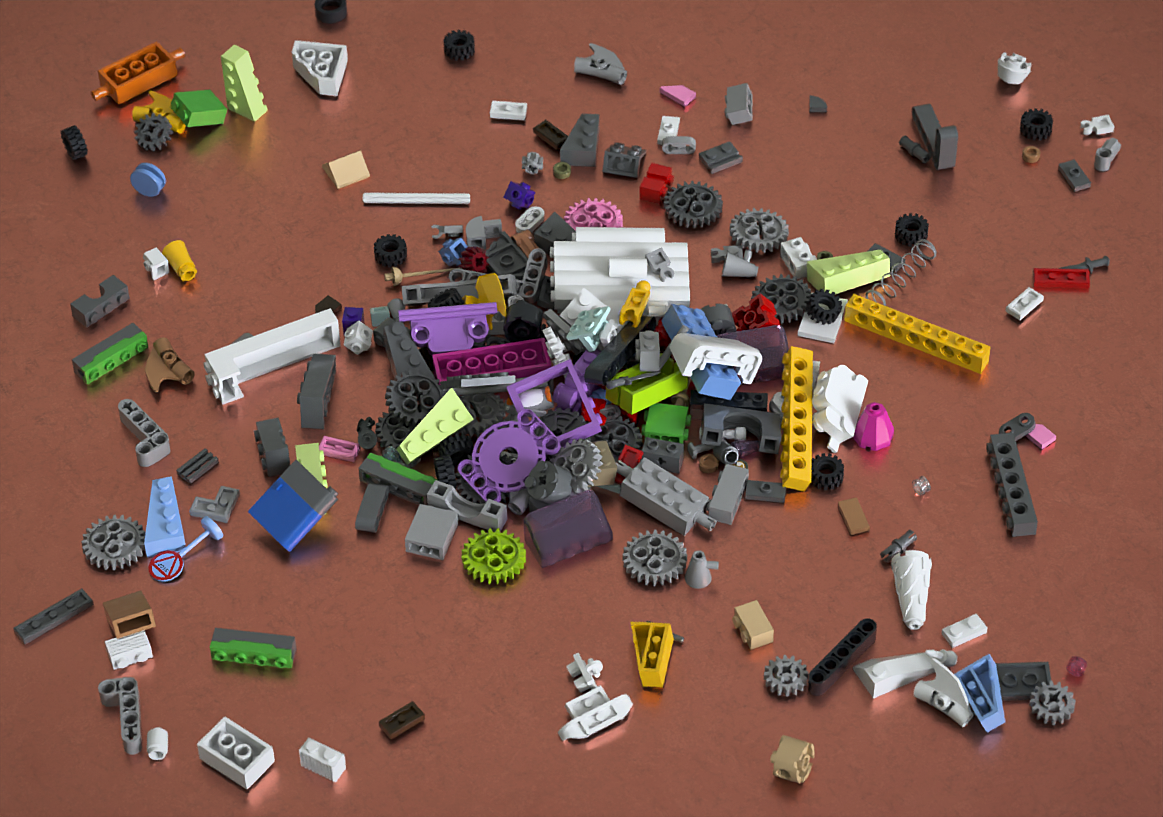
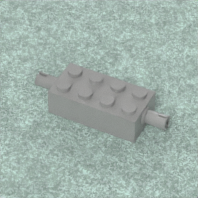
(664, 496)

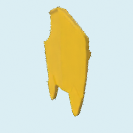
(490, 291)

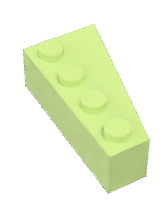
(848, 271)
(311, 459)

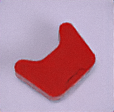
(600, 404)

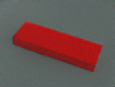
(1061, 278)

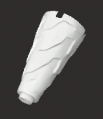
(912, 584)

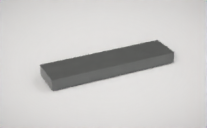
(53, 616)

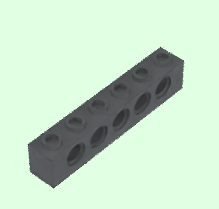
(1012, 484)

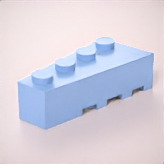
(163, 521)

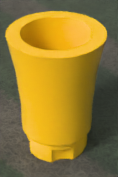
(179, 259)

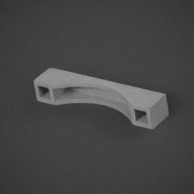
(423, 293)

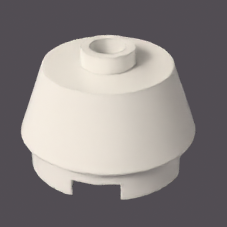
(1013, 68)

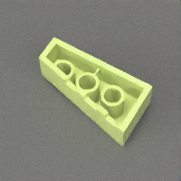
(241, 84)
(440, 423)

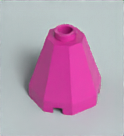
(874, 428)

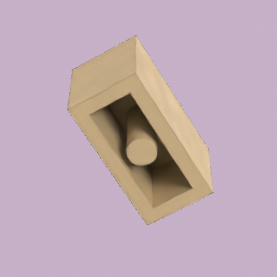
(753, 625)

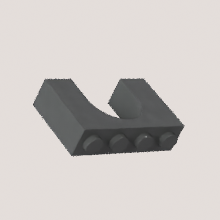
(762, 424)

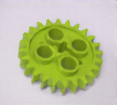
(493, 556)

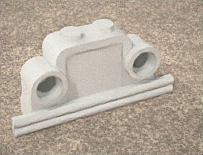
(838, 403)

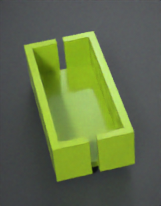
(648, 390)

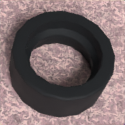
(330, 16)

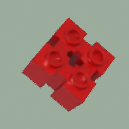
(756, 315)

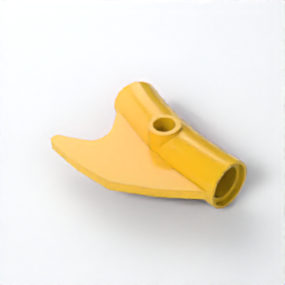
(160, 106)

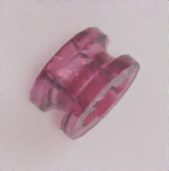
(1076, 666)

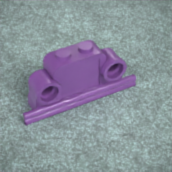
(448, 327)
(566, 393)

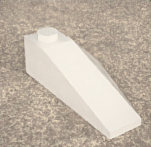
(892, 672)

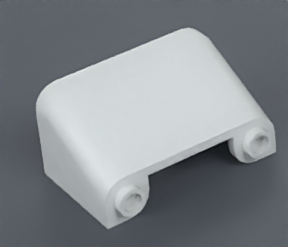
(695, 351)

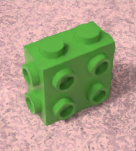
(667, 422)

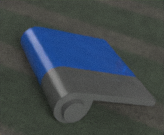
(293, 505)

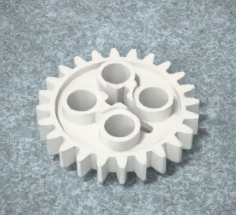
(555, 348)

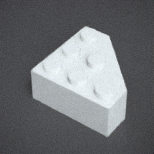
(320, 65)

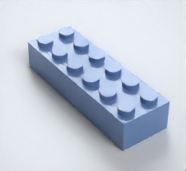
(714, 379)

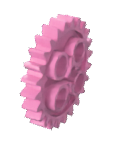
(593, 215)

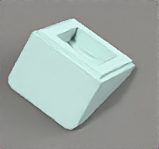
(379, 314)

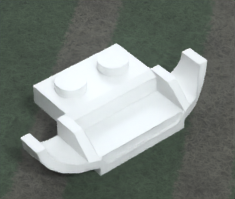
(593, 712)

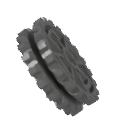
(559, 423)

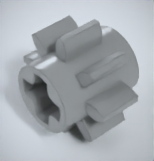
(532, 162)

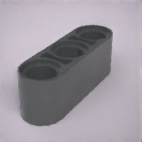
(372, 507)

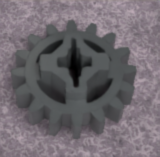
(153, 129)

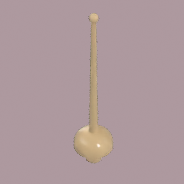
(396, 275)
(681, 398)

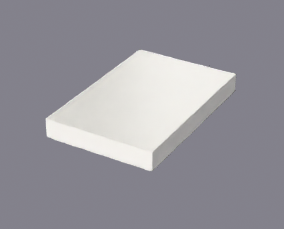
(813, 330)

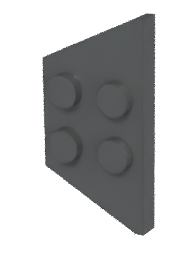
(507, 258)

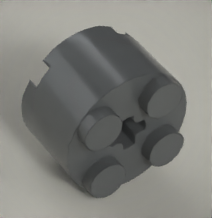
(720, 318)
(549, 482)

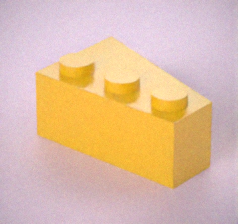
(652, 649)

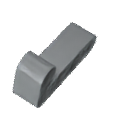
(153, 439)
(125, 693)

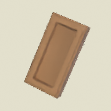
(853, 516)

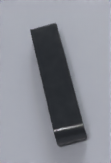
(842, 657)

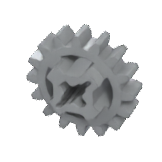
(786, 675)
(1052, 704)

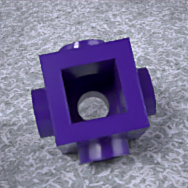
(519, 194)

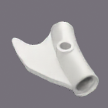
(945, 694)

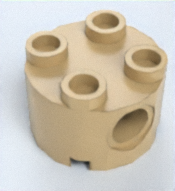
(792, 759)

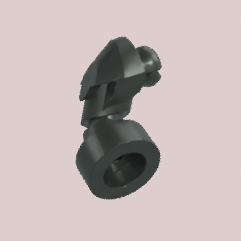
(366, 437)

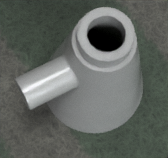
(739, 267)
(698, 571)

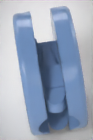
(147, 179)

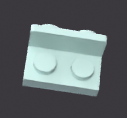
(589, 326)

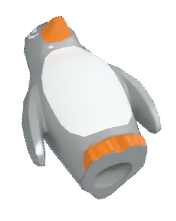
(535, 399)

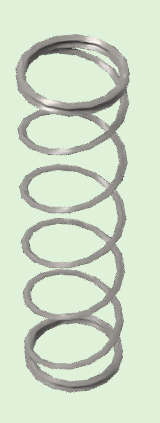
(919, 251)

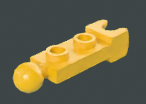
(635, 303)

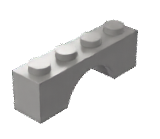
(484, 515)

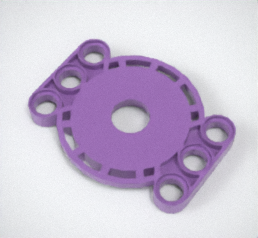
(513, 475)

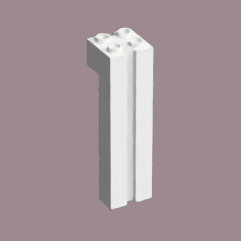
(269, 352)

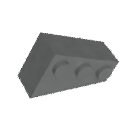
(272, 446)

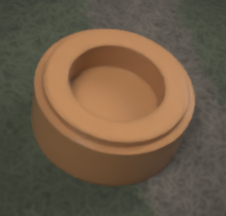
(1031, 154)
(708, 463)

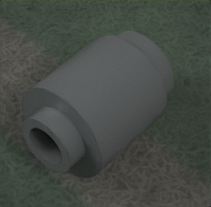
(726, 453)

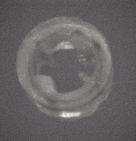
(921, 485)

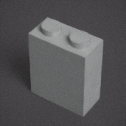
(431, 531)

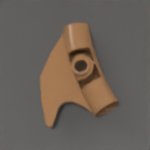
(166, 364)

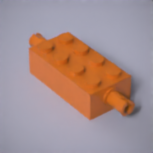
(137, 73)

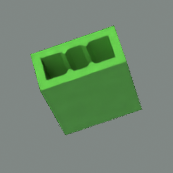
(198, 108)

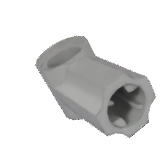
(1106, 154)

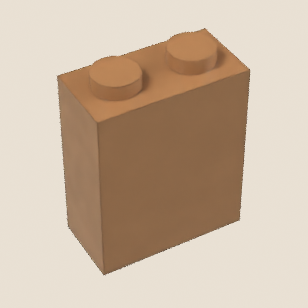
(129, 614)

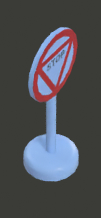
(169, 564)

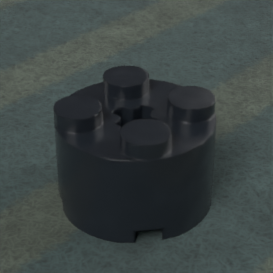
(522, 322)

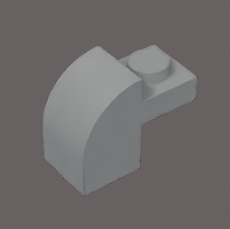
(478, 231)

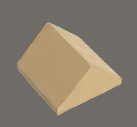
(347, 169)

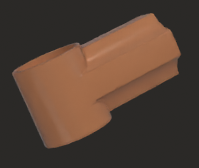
(525, 242)

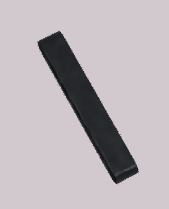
(617, 352)

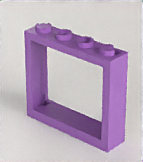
(581, 432)

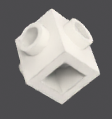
(358, 337)

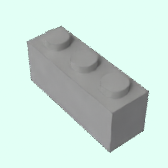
(728, 493)

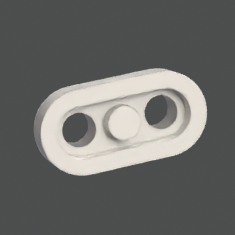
(530, 219)

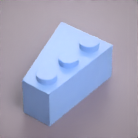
(983, 691)

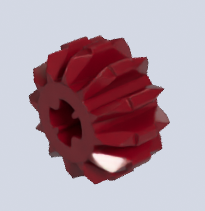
(474, 259)

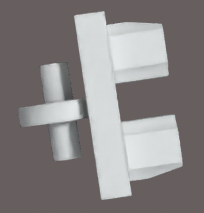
(579, 666)

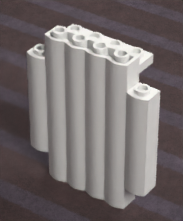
(586, 265)

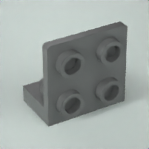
(623, 159)

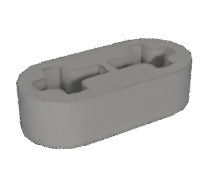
(679, 145)

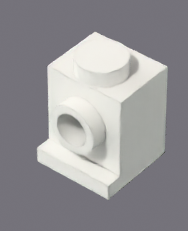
(155, 263)

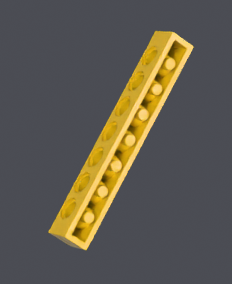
(917, 333)
(797, 418)

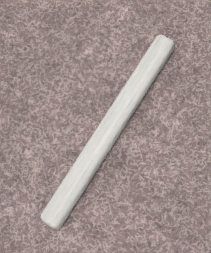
(417, 198)

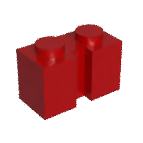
(656, 183)

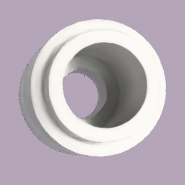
(157, 743)

